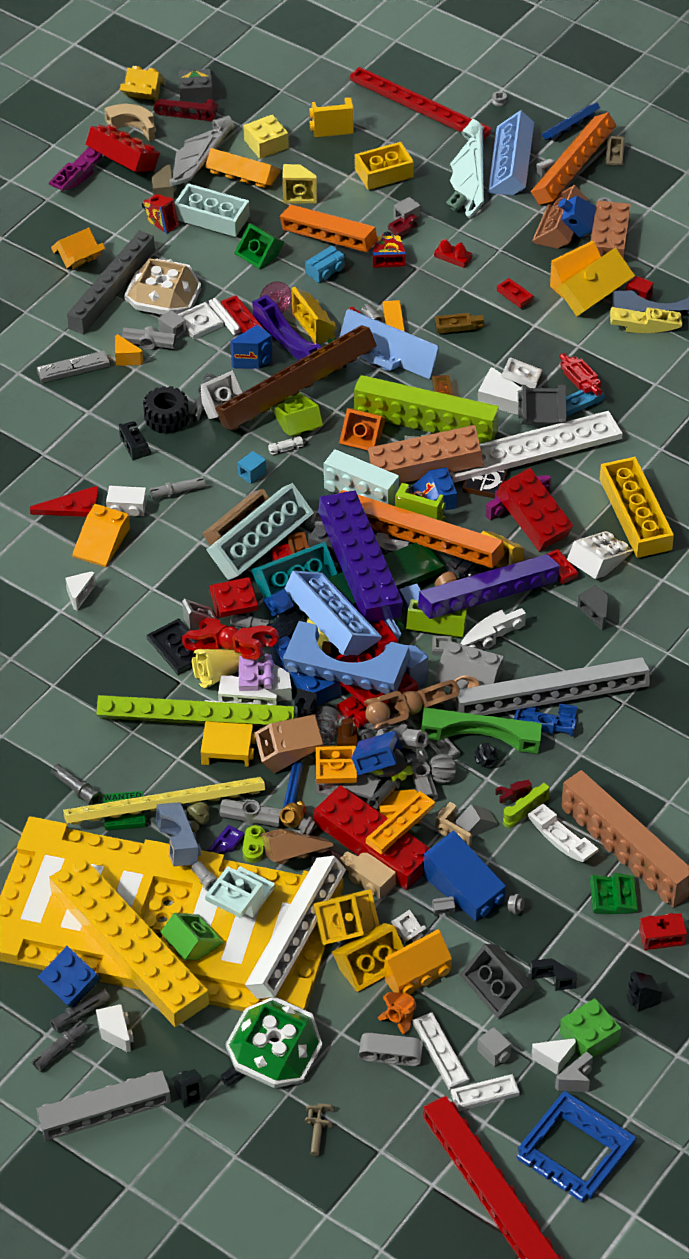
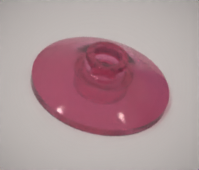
(279, 290)

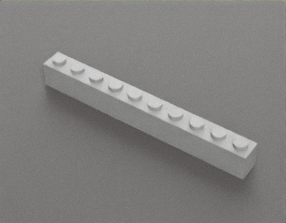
(553, 687)

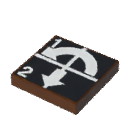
(485, 484)

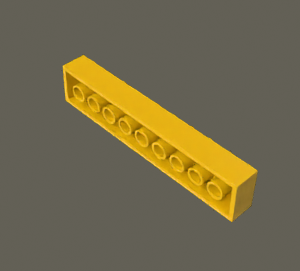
(129, 941)

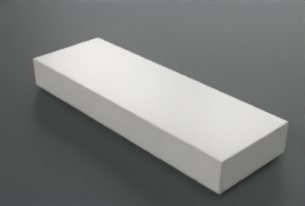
(485, 1092)

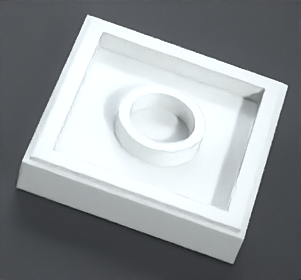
(201, 320)
(521, 373)

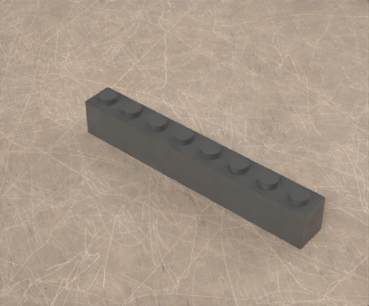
(111, 282)

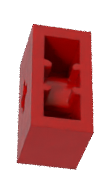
(662, 931)

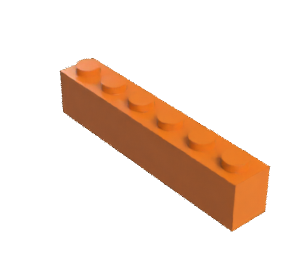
(329, 228)

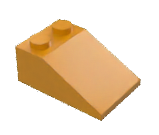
(101, 535)

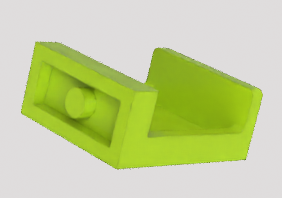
(420, 505)

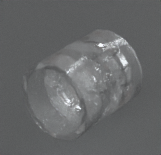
(328, 721)

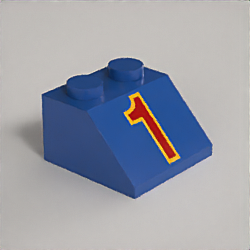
(251, 349)
(436, 483)

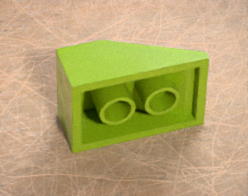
(297, 415)

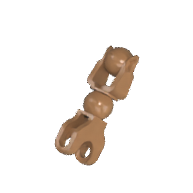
(407, 703)

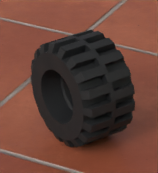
(166, 409)

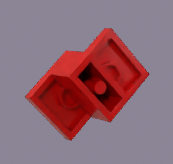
(233, 597)

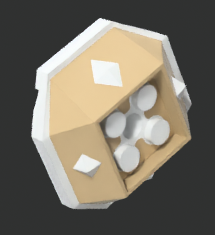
(163, 287)

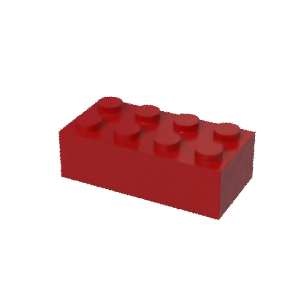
(122, 148)
(534, 509)

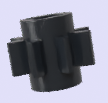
(486, 755)

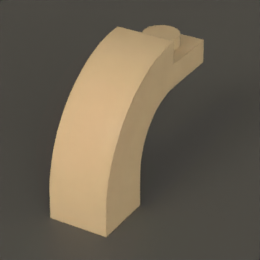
(131, 115)

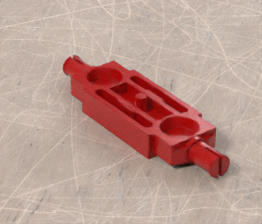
(580, 374)

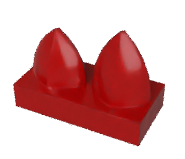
(453, 254)

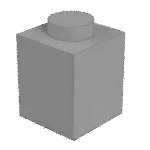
(406, 208)
(172, 323)
(494, 1047)

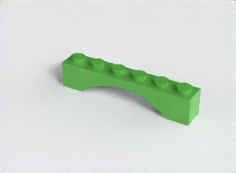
(519, 734)

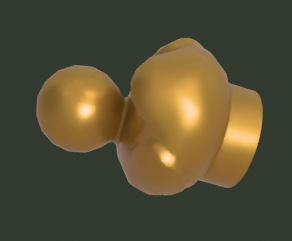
(293, 814)

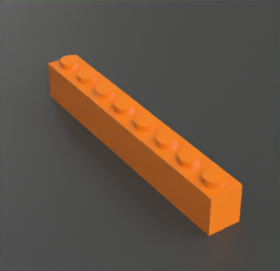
(573, 158)

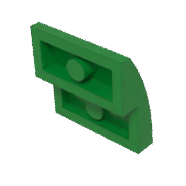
(613, 894)

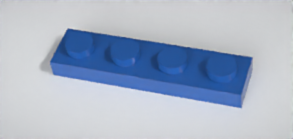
(576, 119)

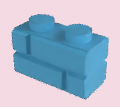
(325, 264)

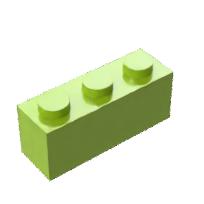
(448, 624)

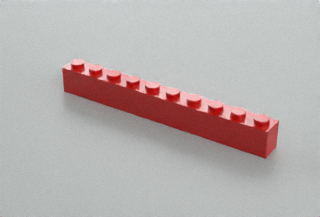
(487, 1181)

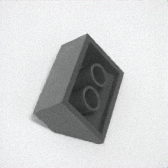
(497, 980)

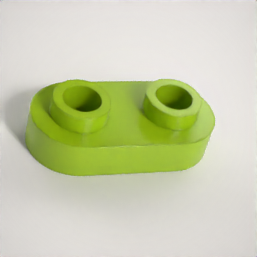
(253, 842)

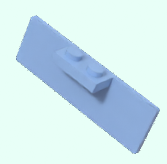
(394, 346)

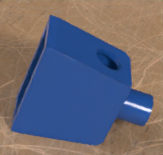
(578, 215)

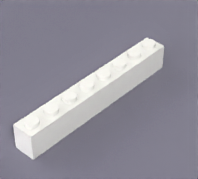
(294, 928)

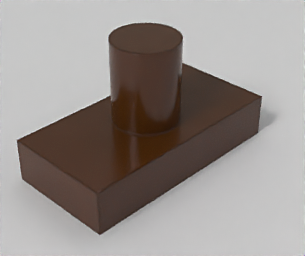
(347, 733)

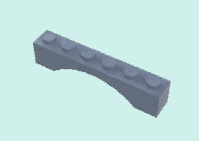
(631, 301)

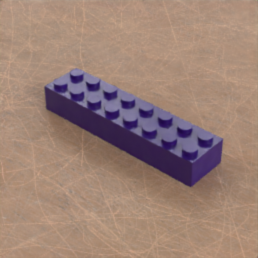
(360, 556)

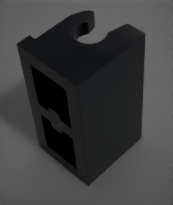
(133, 441)
(305, 702)

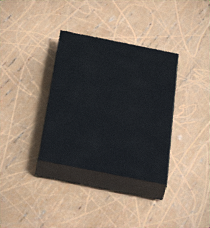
(169, 645)

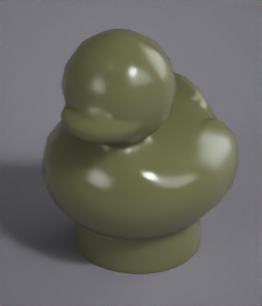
(198, 815)

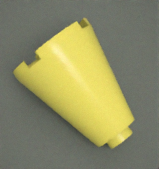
(213, 663)

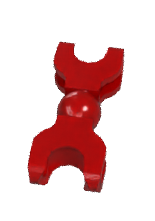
(244, 641)

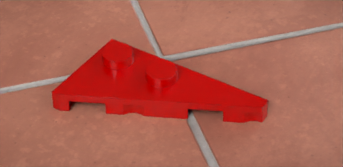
(73, 504)

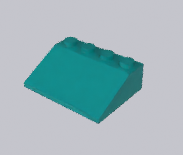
(275, 575)

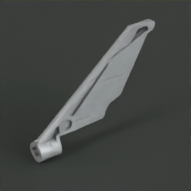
(196, 150)

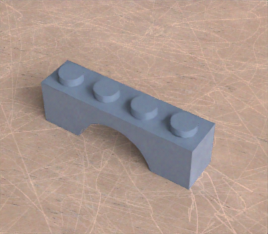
(183, 846)

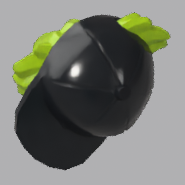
(401, 768)

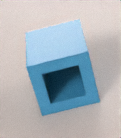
(251, 467)

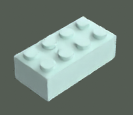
(212, 210)
(352, 474)

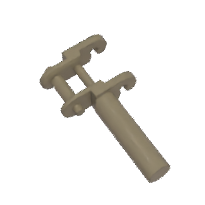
(318, 1124)

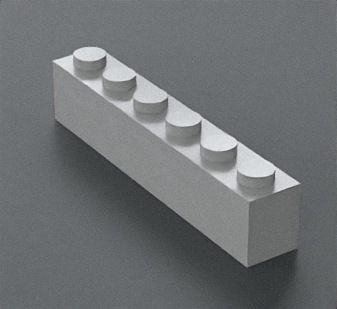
(103, 1105)

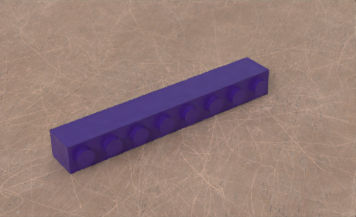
(488, 586)

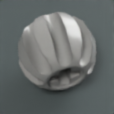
(442, 768)

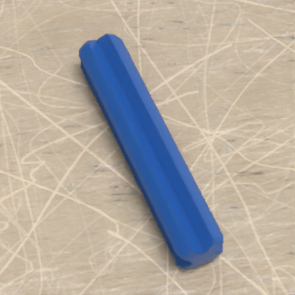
(294, 782)

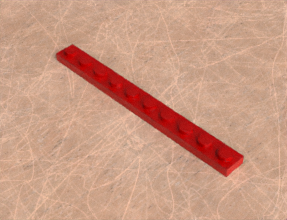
(413, 100)

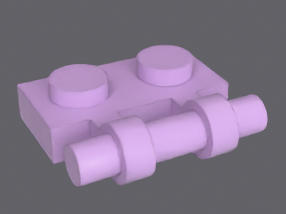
(249, 673)

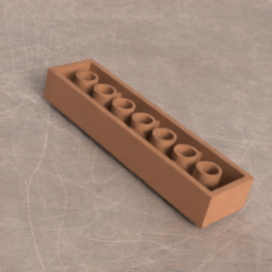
(626, 838)

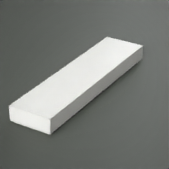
(440, 1051)

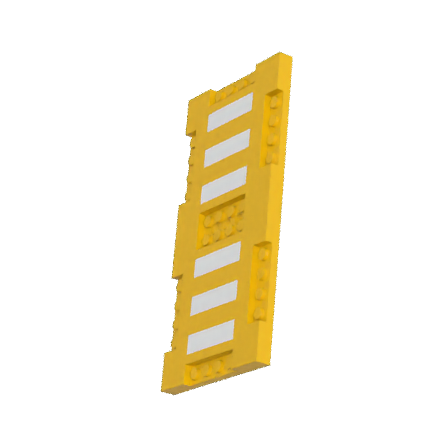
(40, 926)

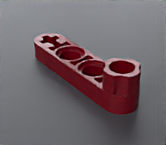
(208, 109)

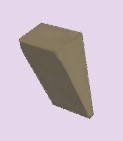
(615, 151)

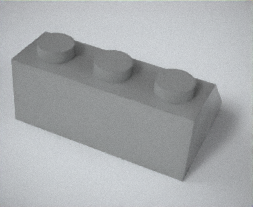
(469, 661)

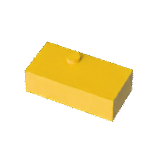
(595, 281)

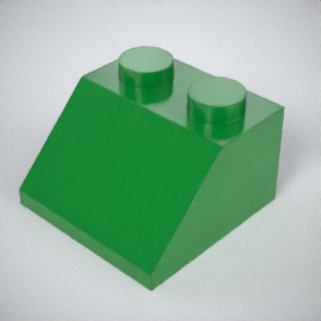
(258, 246)

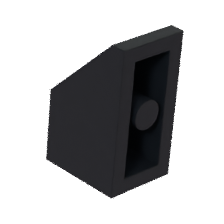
(189, 1087)

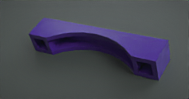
(271, 318)

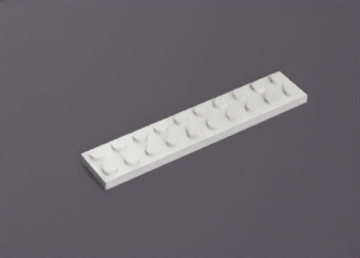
(543, 444)

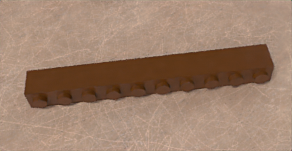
(296, 377)

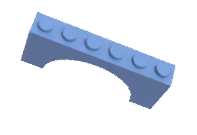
(379, 674)

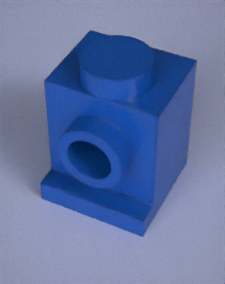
(278, 602)

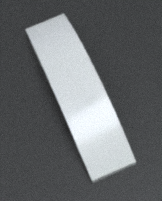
(561, 837)

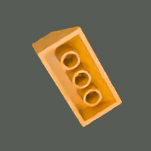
(241, 167)

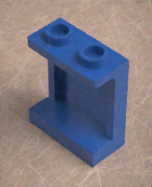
(376, 752)

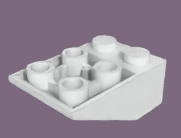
(598, 554)

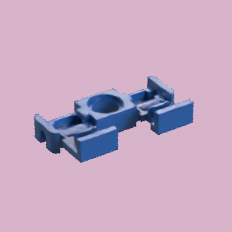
(564, 723)

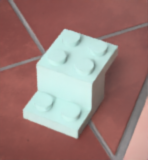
(240, 892)

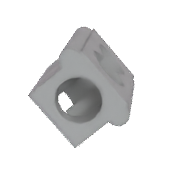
(543, 167)
(443, 905)

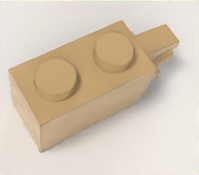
(369, 873)

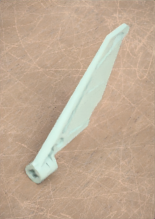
(468, 168)

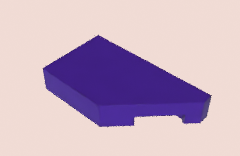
(227, 841)

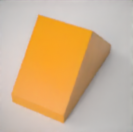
(127, 353)

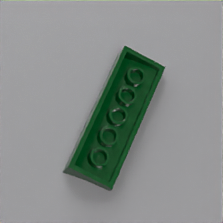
(406, 565)

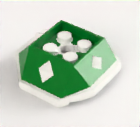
(269, 1061)

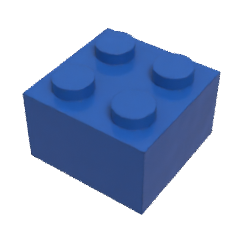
(69, 977)

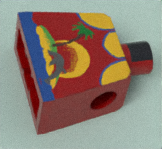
(161, 212)
(388, 251)

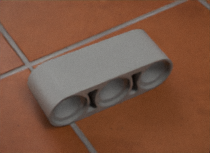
(390, 1049)

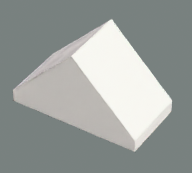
(80, 587)
(554, 1053)

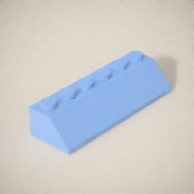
(511, 155)
(331, 612)

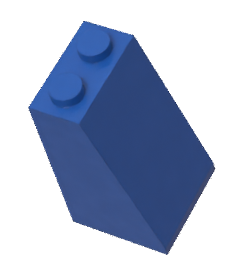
(462, 874)

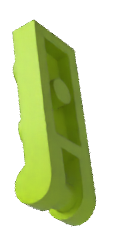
(525, 805)

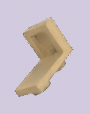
(445, 826)

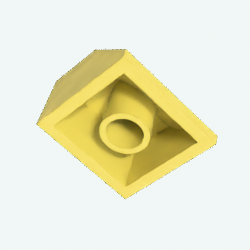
(298, 184)

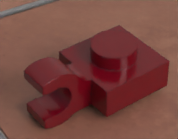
(403, 226)
(516, 791)

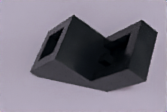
(562, 976)

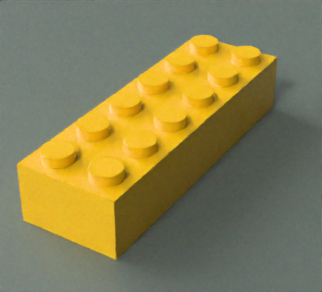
(636, 507)

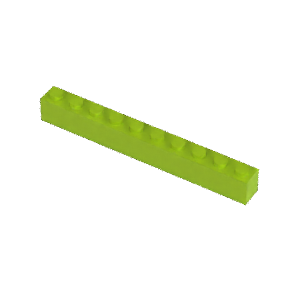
(190, 711)

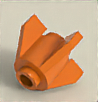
(399, 1009)

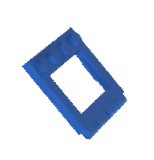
(591, 1123)

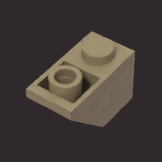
(161, 183)

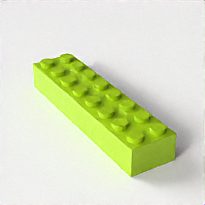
(425, 408)

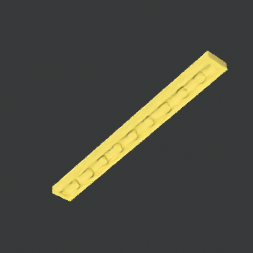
(137, 805)

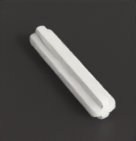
(224, 315)

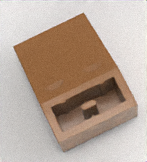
(288, 741)
(285, 844)

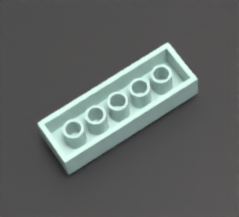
(260, 531)

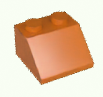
(361, 429)

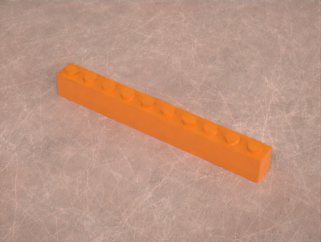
(432, 533)

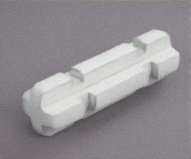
(285, 445)

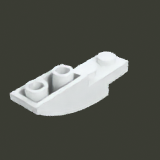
(497, 624)

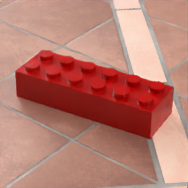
(353, 820)

